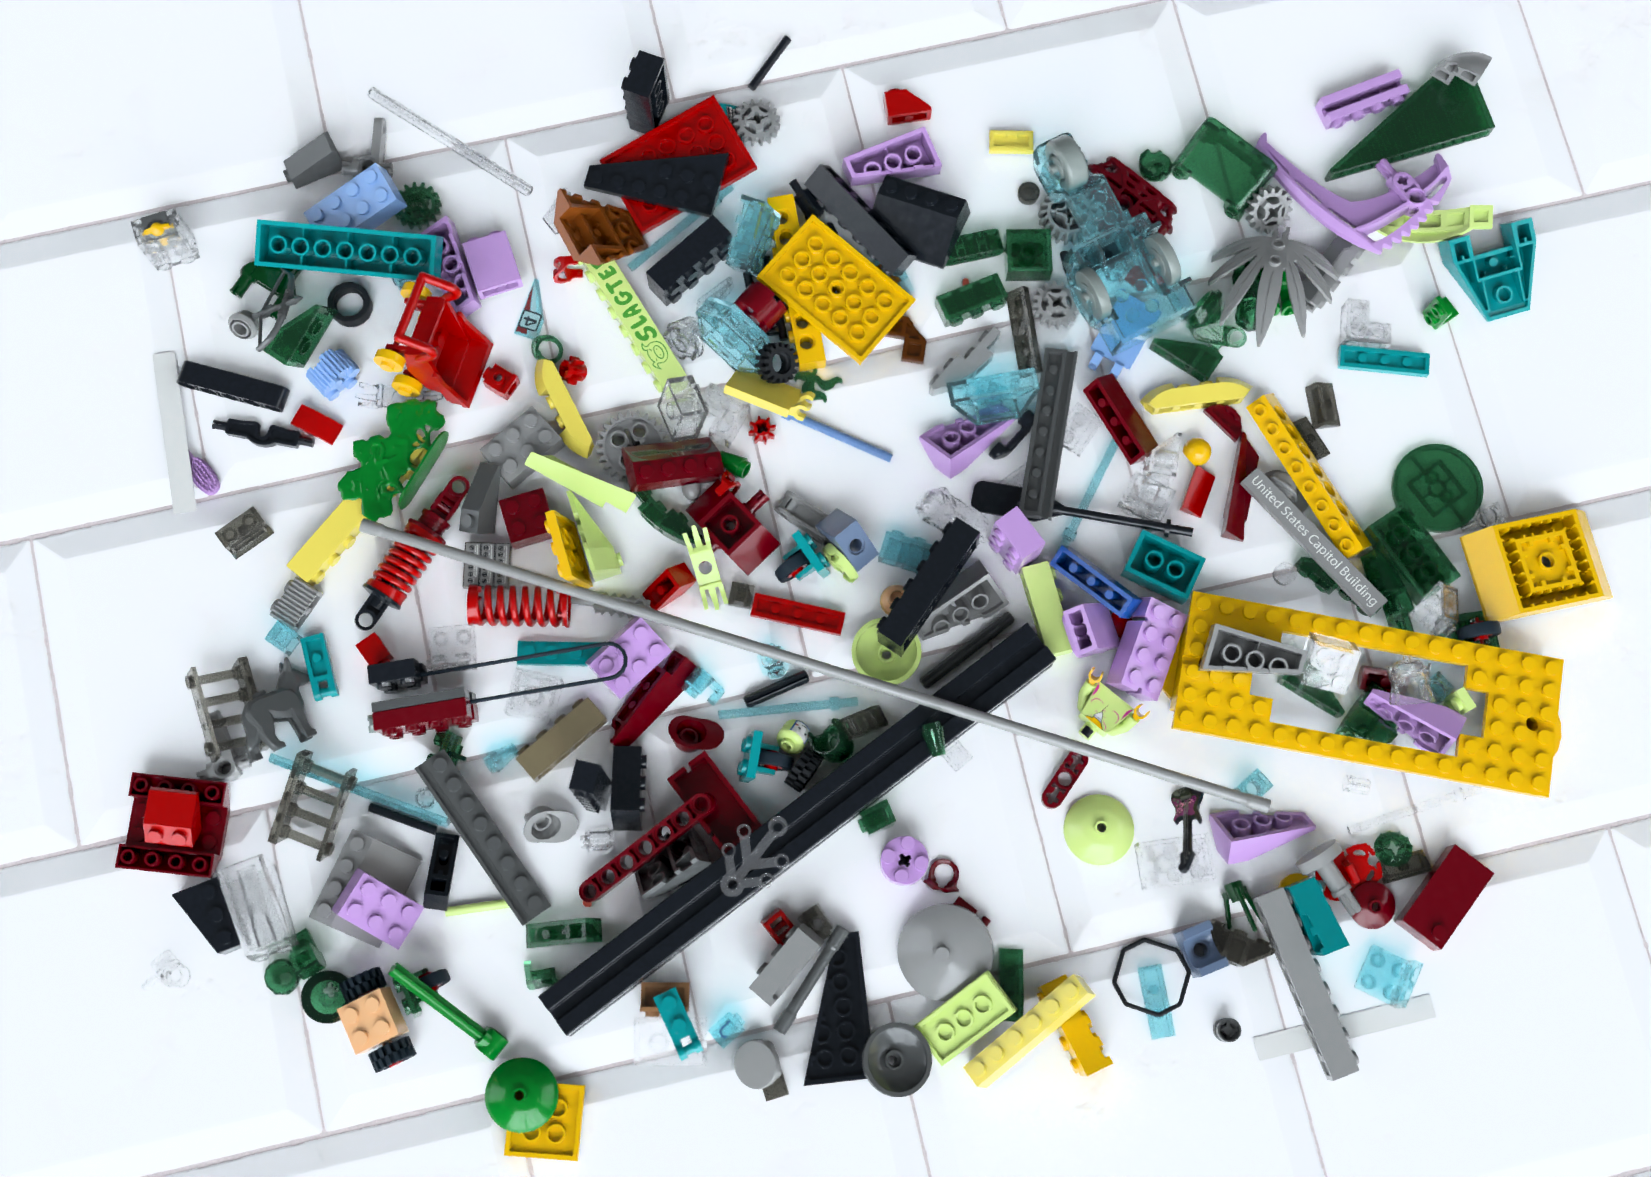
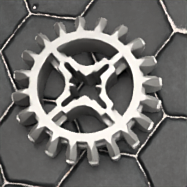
(1050, 217)

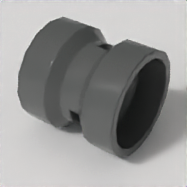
(1227, 1030)

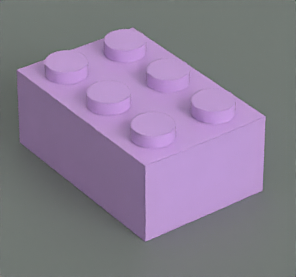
(1015, 540)
(643, 651)
(377, 908)

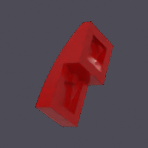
(316, 424)

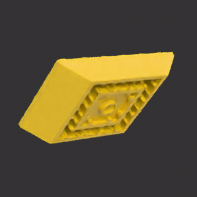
(1510, 569)

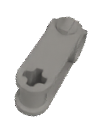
(802, 515)

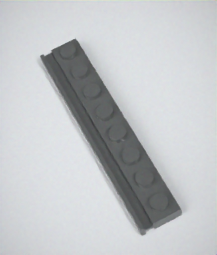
(1048, 433)
(482, 837)

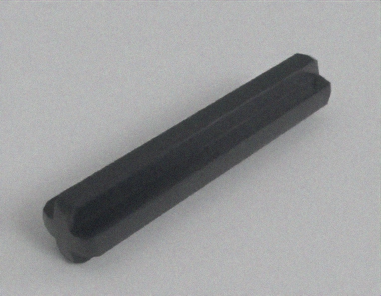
(776, 689)

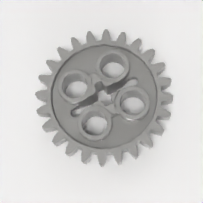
(612, 453)

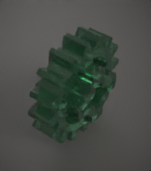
(419, 197)

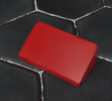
(1197, 492)

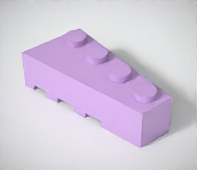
(901, 157)
(455, 266)

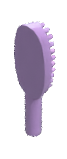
(204, 476)

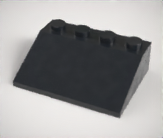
(922, 218)

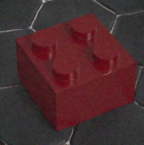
(525, 518)

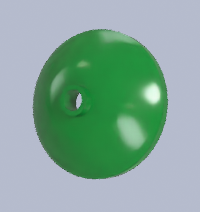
(539, 1097)

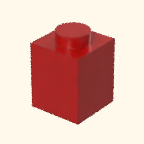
(374, 650)

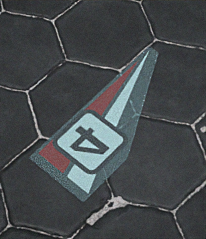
(532, 317)

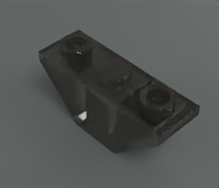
(1237, 946)

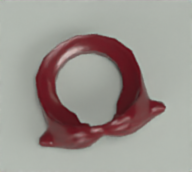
(951, 885)

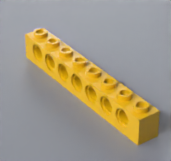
(814, 356)
(1308, 475)

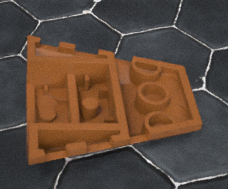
(596, 232)

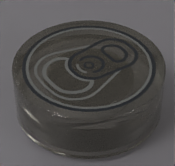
(1028, 193)

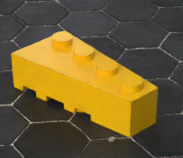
(1077, 1037)

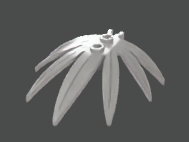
(1274, 256)

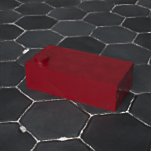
(1444, 897)

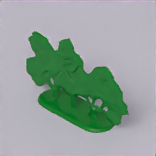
(389, 458)

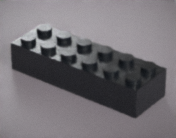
(928, 586)

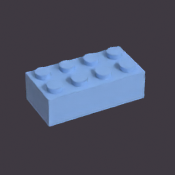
(359, 203)

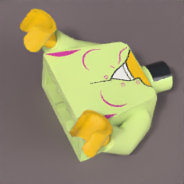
(1104, 710)

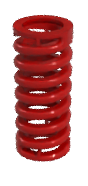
(475, 617)

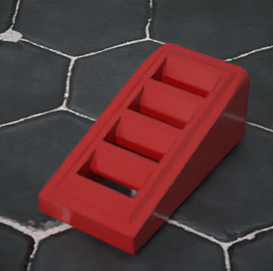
(778, 912)

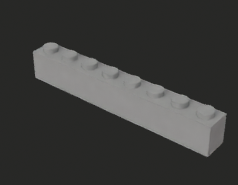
(1306, 984)

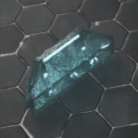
(731, 334)
(994, 396)

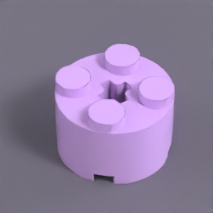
(906, 847)

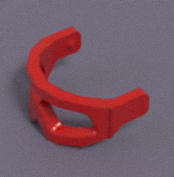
(569, 273)
(726, 484)

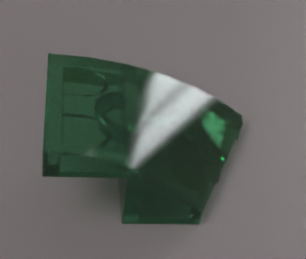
(1365, 723)

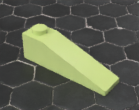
(598, 550)

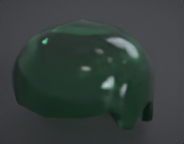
(1154, 166)
(281, 977)

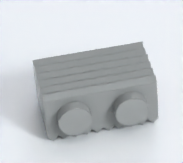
(295, 604)

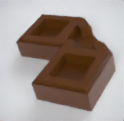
(914, 342)

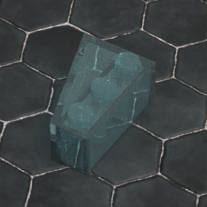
(753, 236)

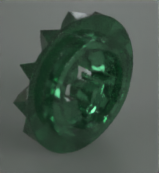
(1387, 855)

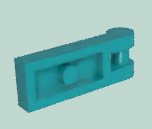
(319, 666)
(678, 1022)

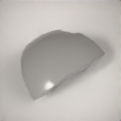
(1465, 65)

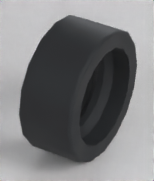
(346, 288)

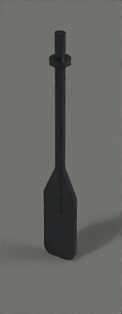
(1001, 498)

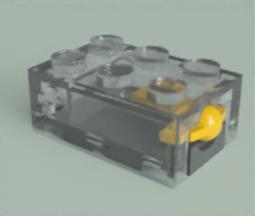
(165, 239)

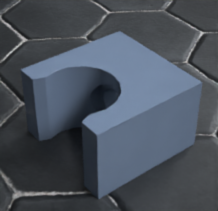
(848, 538)
(1210, 960)

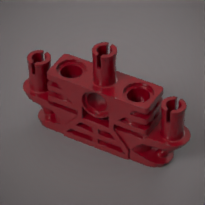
(1136, 193)

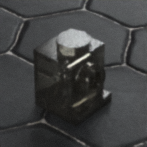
(813, 913)

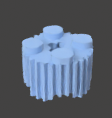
(333, 373)

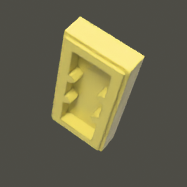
(1010, 142)

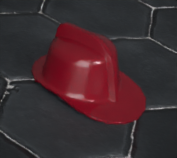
(695, 733)

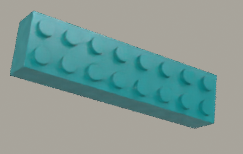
(347, 250)

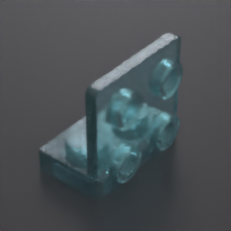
(1388, 977)

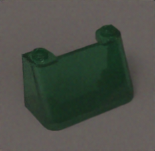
(1224, 166)

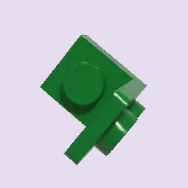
(1439, 312)

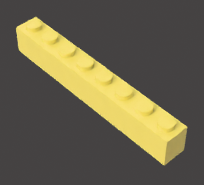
(337, 534)

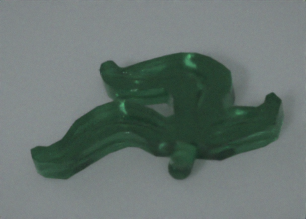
(811, 378)

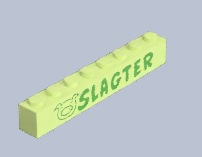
(634, 322)

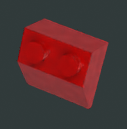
(172, 817)

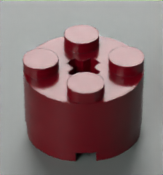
(760, 305)

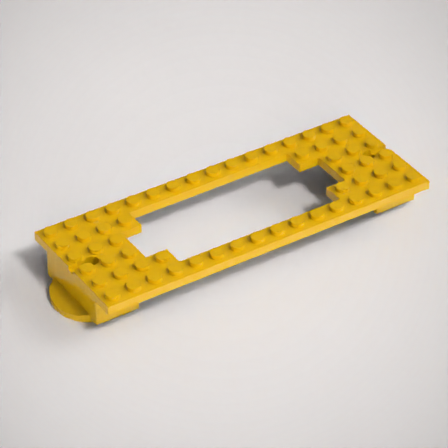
(1519, 710)

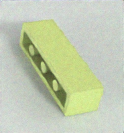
(1046, 606)

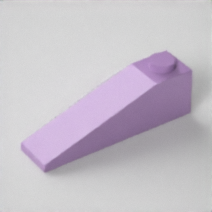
(959, 444)
(1429, 724)
(1250, 835)

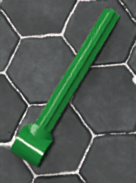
(486, 1039)

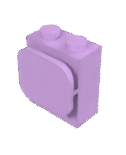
(492, 264)
(1090, 629)

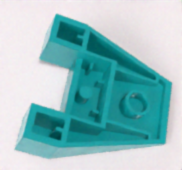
(1499, 278)

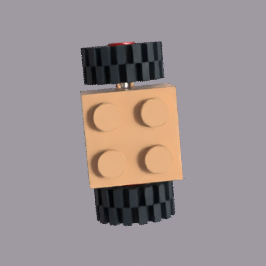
(374, 1020)

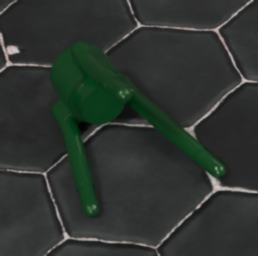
(1238, 892)

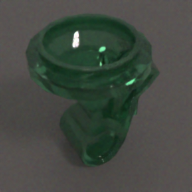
(1205, 320)

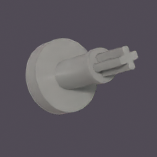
(1321, 860)

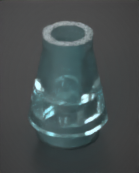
(499, 758)

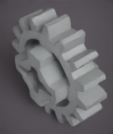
(763, 116)
(1268, 209)
(1051, 296)

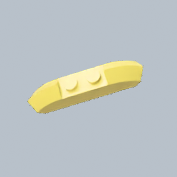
(551, 385)
(1186, 397)

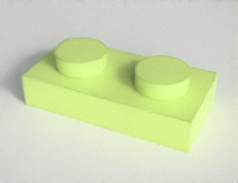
(1459, 701)

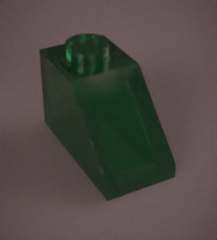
(876, 818)

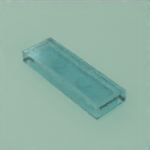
(1156, 999)

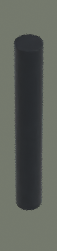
(769, 63)
(402, 818)

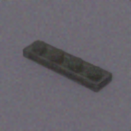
(1023, 329)

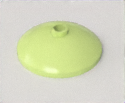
(869, 660)
(1085, 839)

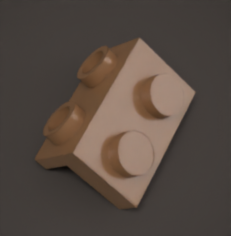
(652, 989)

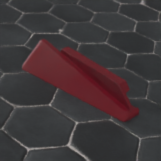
(650, 699)

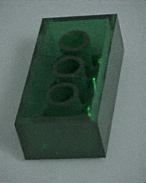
(1411, 551)

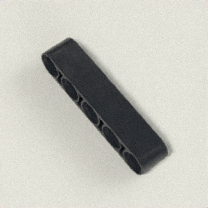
(233, 386)

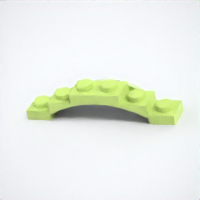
(1445, 224)

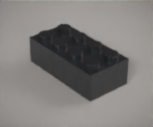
(645, 92)
(689, 261)

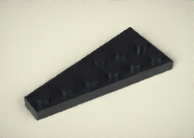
(674, 183)
(841, 1019)

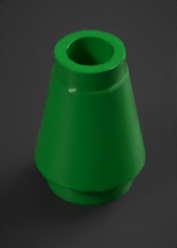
(735, 464)

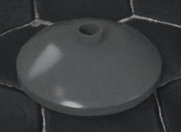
(910, 1055)

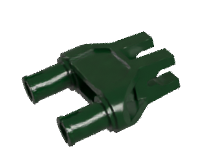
(266, 278)

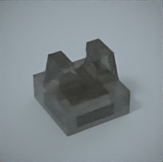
(741, 595)

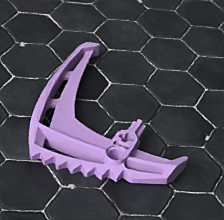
(1404, 197)

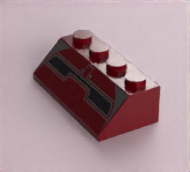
(672, 464)

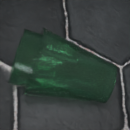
(934, 737)

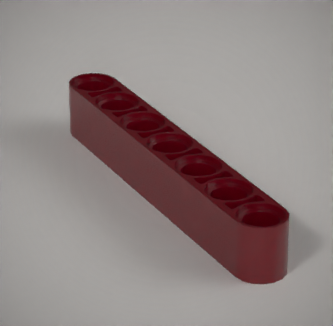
(636, 851)

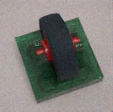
(1475, 629)
(433, 979)

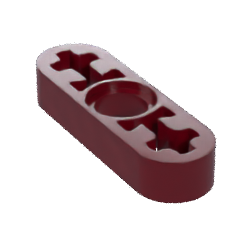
(1049, 789)

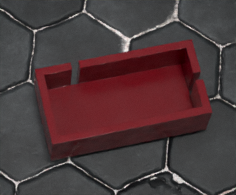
(730, 807)

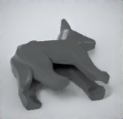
(276, 706)

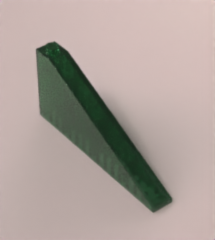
(1426, 122)

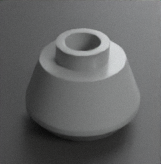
(243, 325)

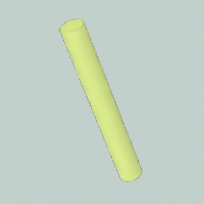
(476, 907)

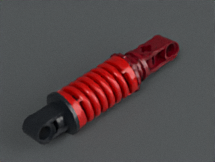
(405, 560)

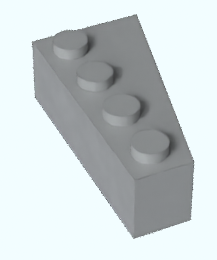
(1247, 653)

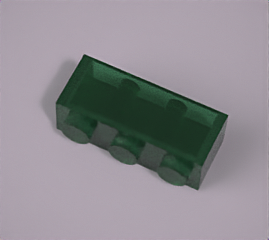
(971, 300)

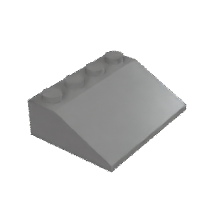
(374, 858)

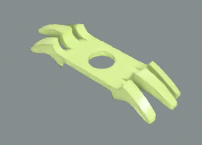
(711, 579)

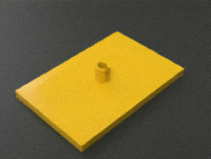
(818, 265)

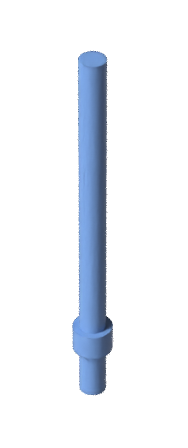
(843, 437)

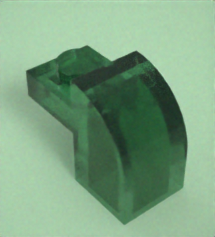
(306, 956)

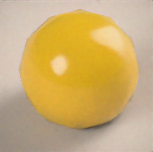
(1197, 451)

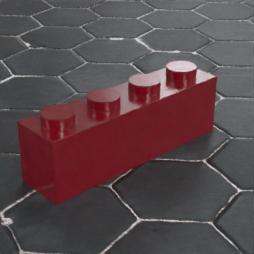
(1120, 418)

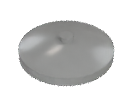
(944, 950)

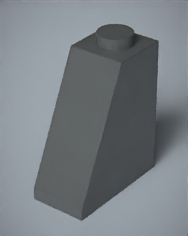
(313, 162)

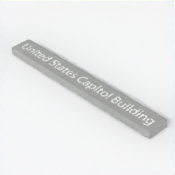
(1313, 542)

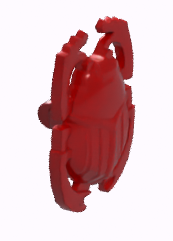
(1354, 868)

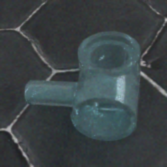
(1440, 686)

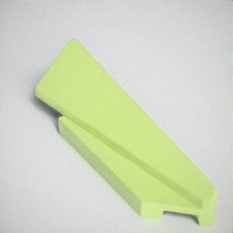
(581, 483)

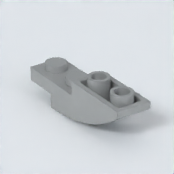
(968, 368)

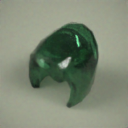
(832, 743)

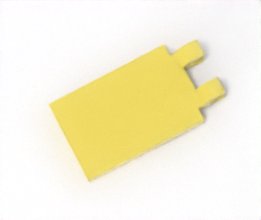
(773, 397)

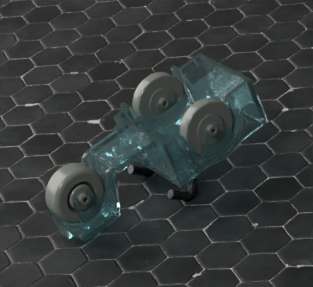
(1121, 268)

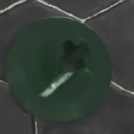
(318, 1003)

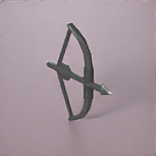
(283, 308)

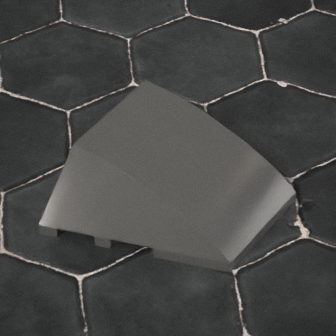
(673, 865)

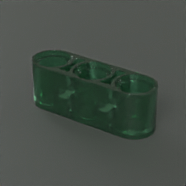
(976, 247)

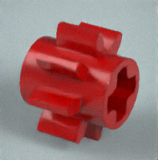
(573, 370)
(760, 424)

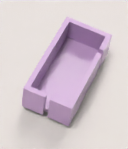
(1147, 650)

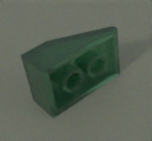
(301, 336)

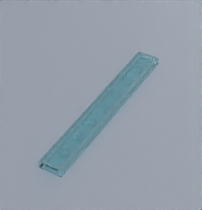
(371, 795)

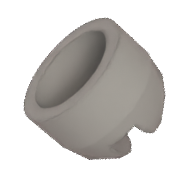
(691, 491)

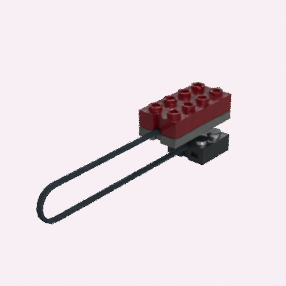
(446, 707)

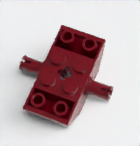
(749, 540)

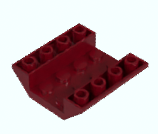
(169, 859)

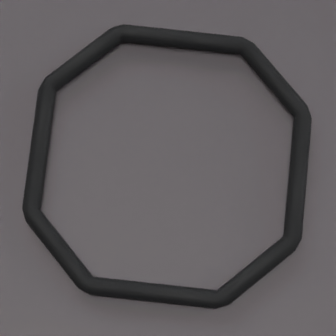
(1141, 1009)

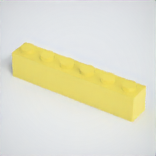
(1029, 1031)

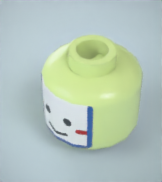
(793, 736)

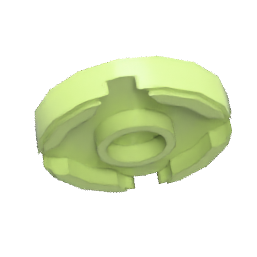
(840, 562)

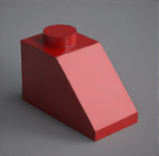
(904, 107)
(669, 586)

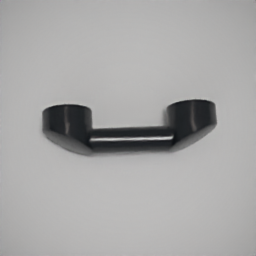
(1000, 450)

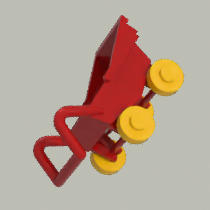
(443, 350)

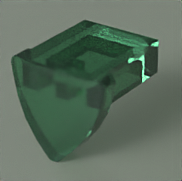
(539, 978)

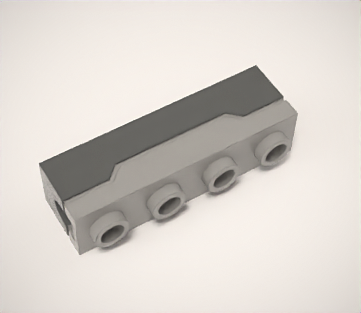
(1340, 255)

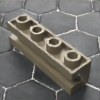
(562, 739)

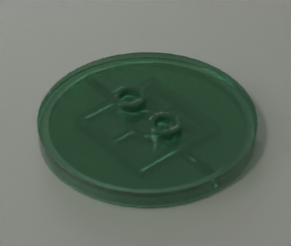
(1438, 486)

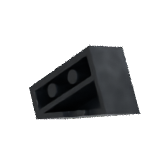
(627, 788)
(210, 914)

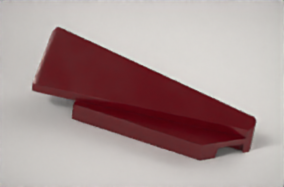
(1238, 498)

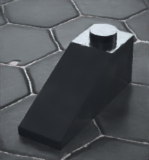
(441, 871)

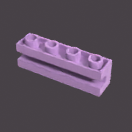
(1362, 99)

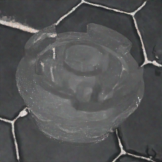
(685, 338)

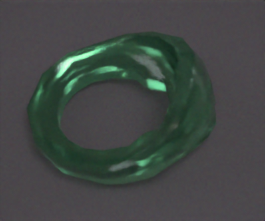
(538, 340)

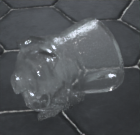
(1410, 682)

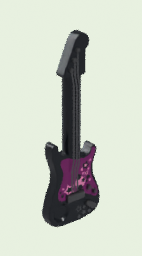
(1187, 807)

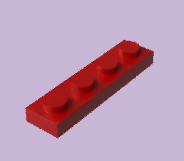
(797, 614)

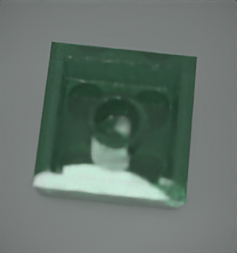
(1028, 255)

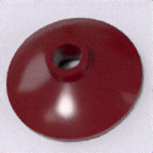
(1366, 895)

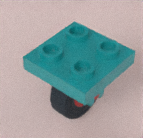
(802, 560)
(760, 758)

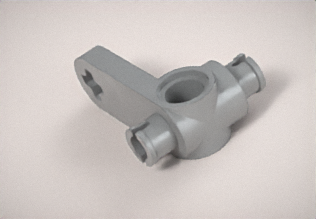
(377, 152)
(214, 770)

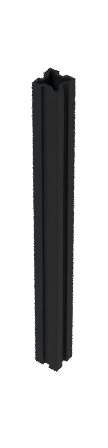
(810, 822)

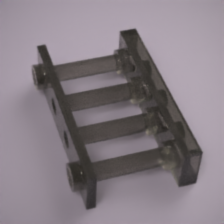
(242, 673)
(289, 808)

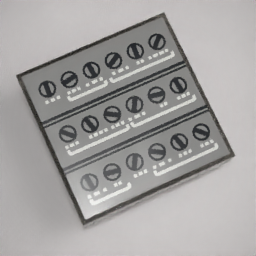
(475, 575)

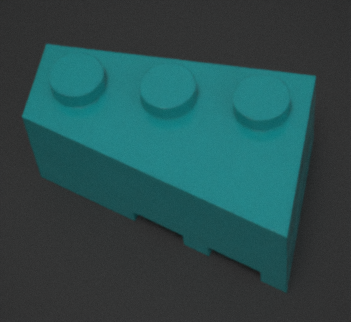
(1316, 916)

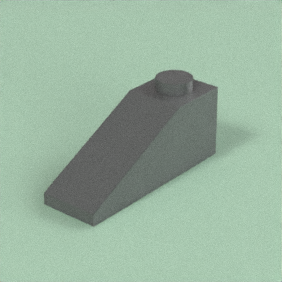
(481, 501)

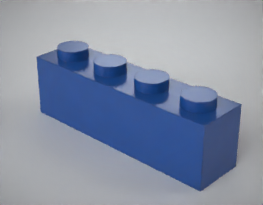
(1095, 582)

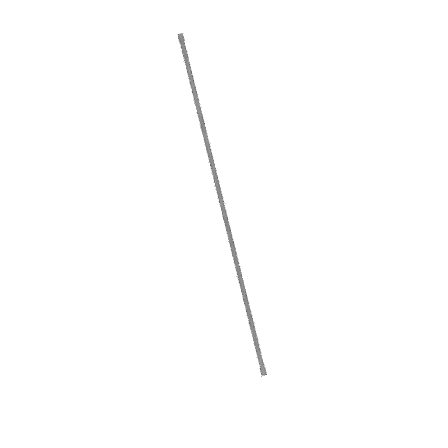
(1249, 800)

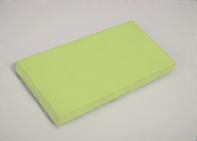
(965, 1017)

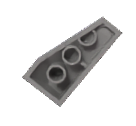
(968, 598)

